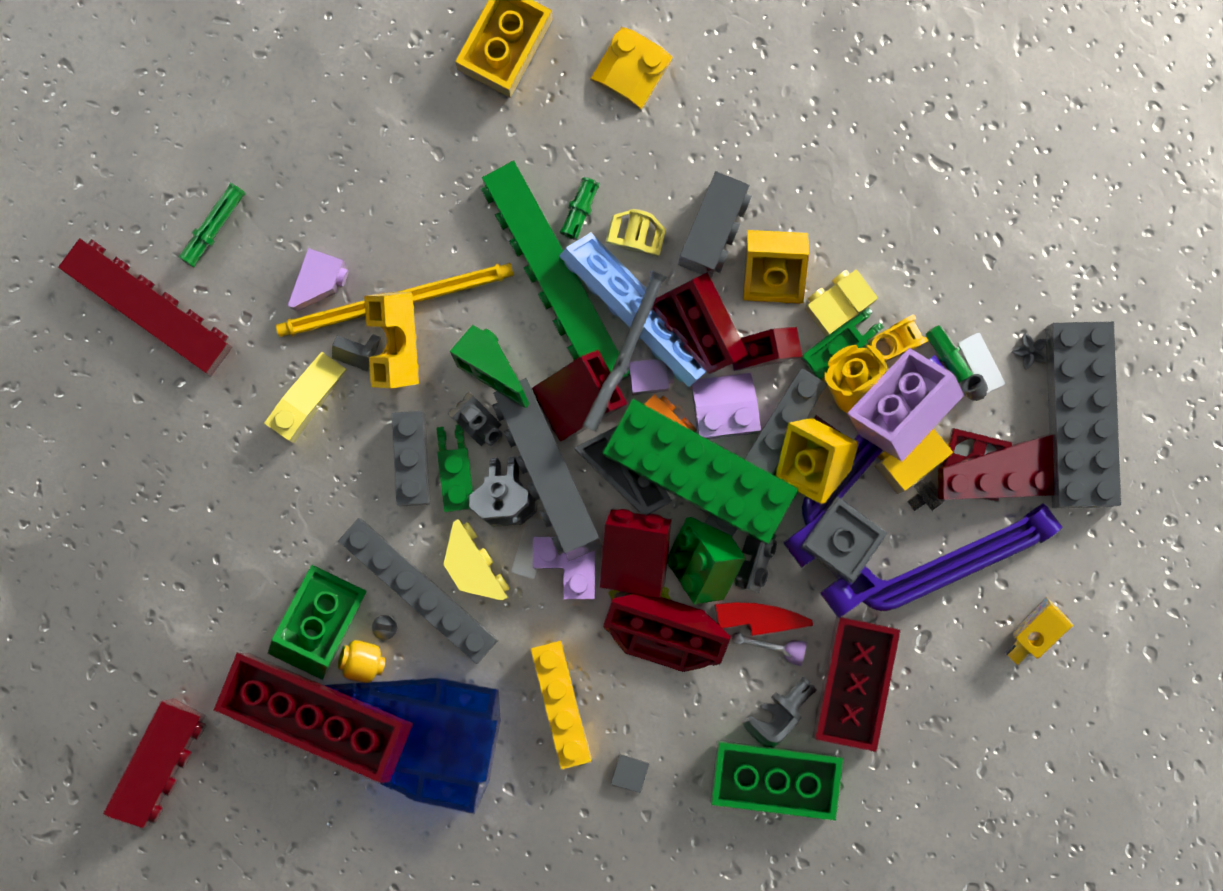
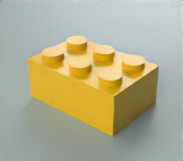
(504, 43)

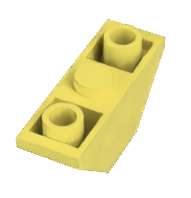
(470, 565)

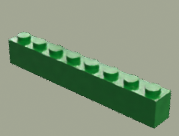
(541, 251)

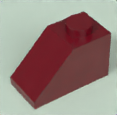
(769, 348)

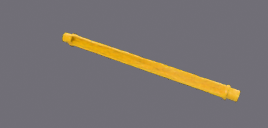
(419, 293)

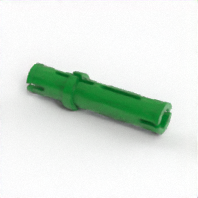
(211, 225)

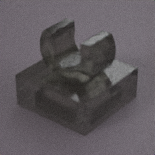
(926, 494)

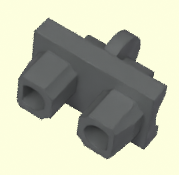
(476, 420)

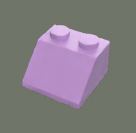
(726, 406)

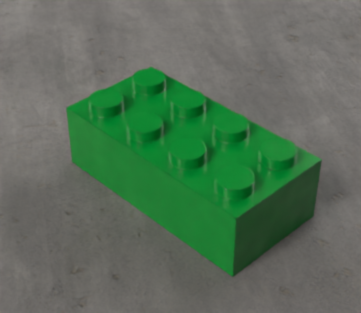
(776, 780)

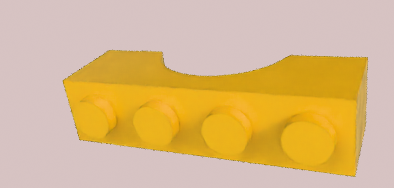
(561, 704)

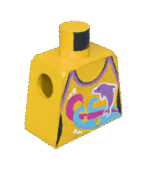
(1047, 621)

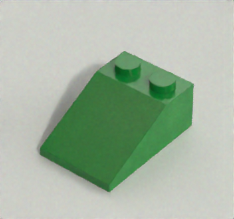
(316, 622)

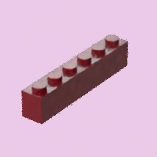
(146, 307)

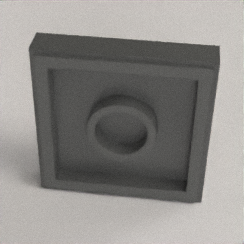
(844, 540)

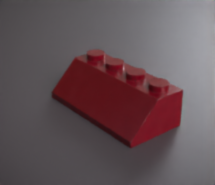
(155, 764)

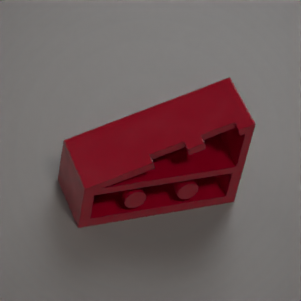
(701, 323)

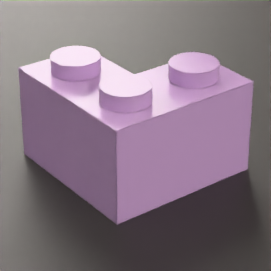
(578, 573)

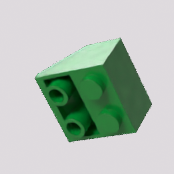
(704, 561)

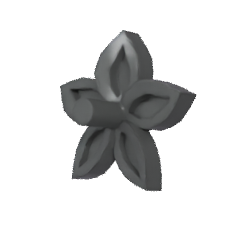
(1031, 351)

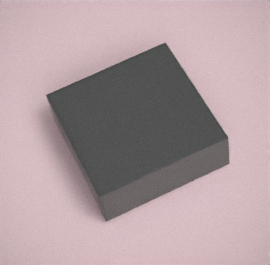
(630, 773)

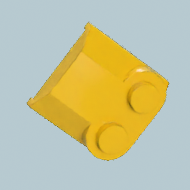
(632, 66)

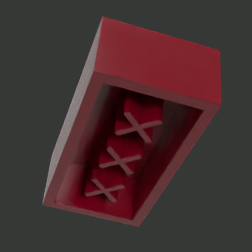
(856, 684)

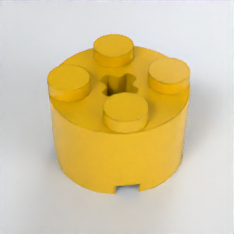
(853, 374)

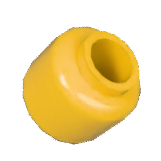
(361, 661)

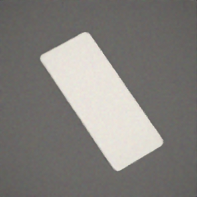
(981, 361)
(524, 558)

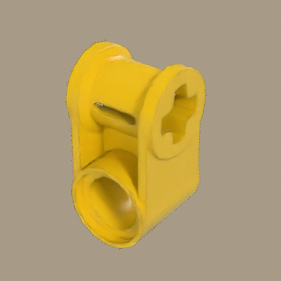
(900, 338)

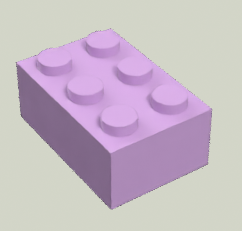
(905, 404)

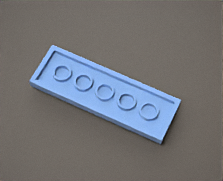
(623, 294)

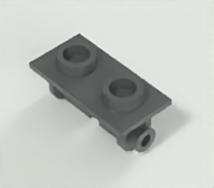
(754, 573)

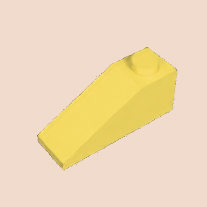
(305, 397)

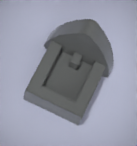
(353, 352)

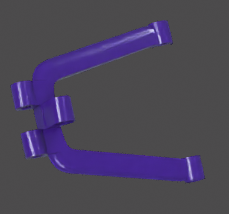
(893, 593)

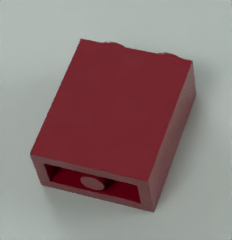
(572, 392)
(635, 552)

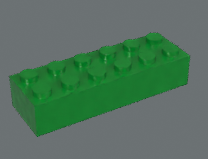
(700, 472)

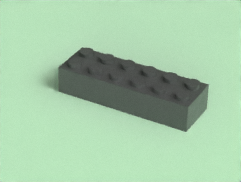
(1083, 414)

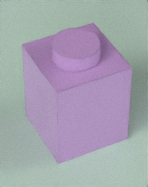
(650, 376)

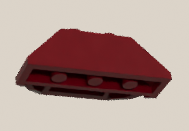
(666, 632)

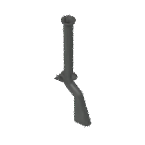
(622, 363)

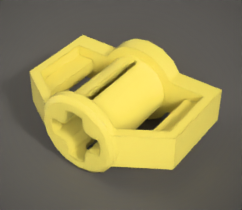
(636, 232)

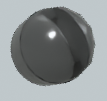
(975, 387)
(385, 620)

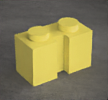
(841, 302)

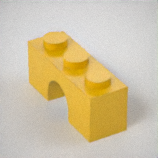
(398, 361)

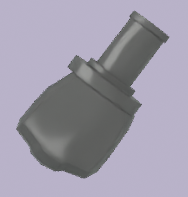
(784, 715)

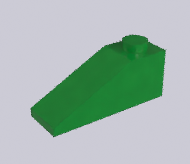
(483, 359)

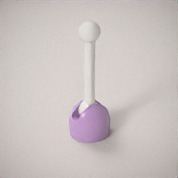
(792, 651)

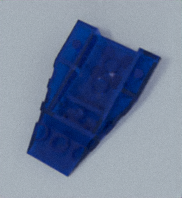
(450, 741)

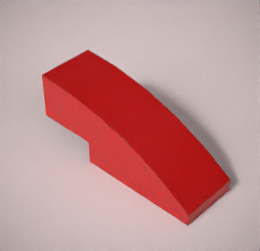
(759, 617)

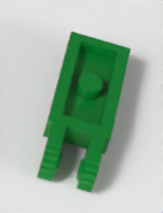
(846, 335)
(454, 471)

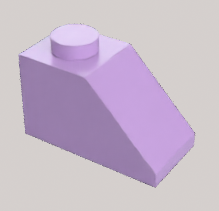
(317, 279)

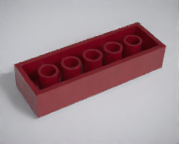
(313, 717)

